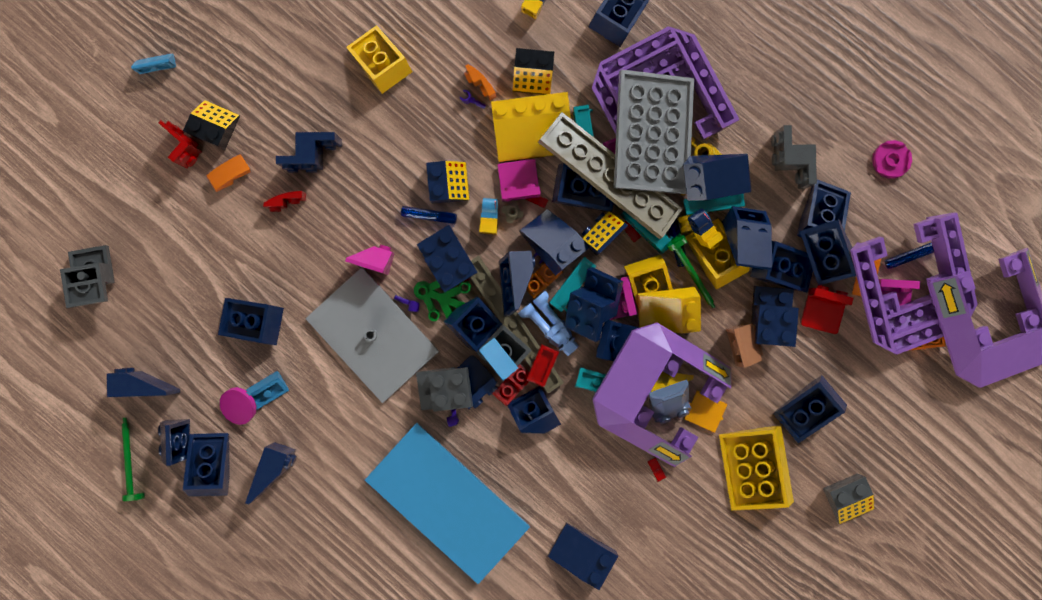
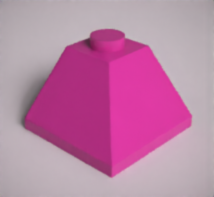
(373, 258)

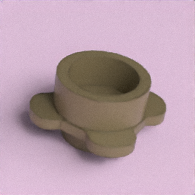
(507, 210)

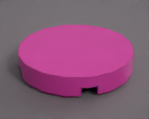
(892, 159)
(237, 406)

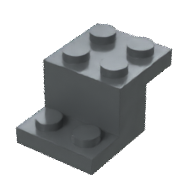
(794, 157)
(87, 276)
(444, 389)

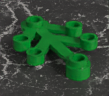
(444, 299)

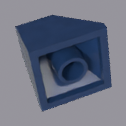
(533, 412)

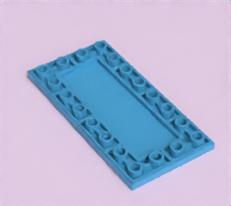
(447, 503)

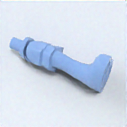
(557, 334)

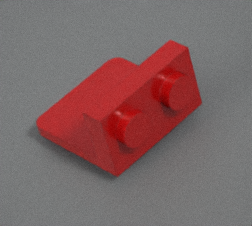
(186, 152)
(825, 309)

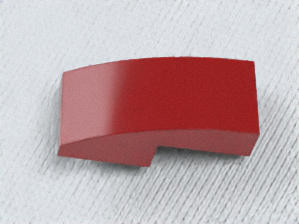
(280, 201)
(512, 385)

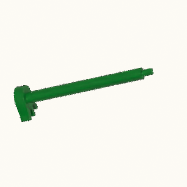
(675, 244)
(130, 496)

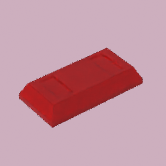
(542, 365)

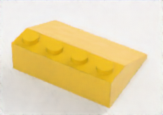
(523, 122)
(756, 469)

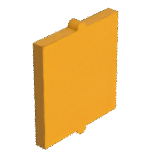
(706, 412)

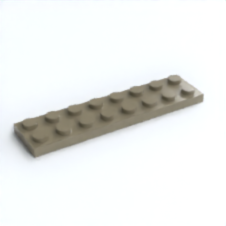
(597, 167)

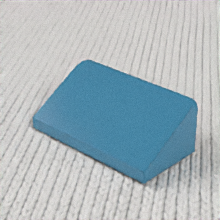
(154, 64)
(498, 359)
(267, 389)

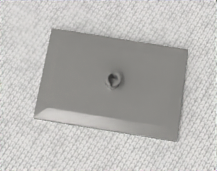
(653, 131)
(372, 335)

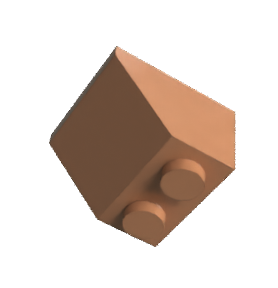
(743, 345)

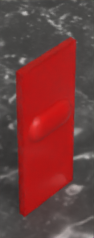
(540, 201)
(631, 232)
(656, 469)

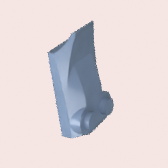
(670, 402)

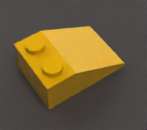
(379, 59)
(717, 261)
(648, 276)
(674, 309)

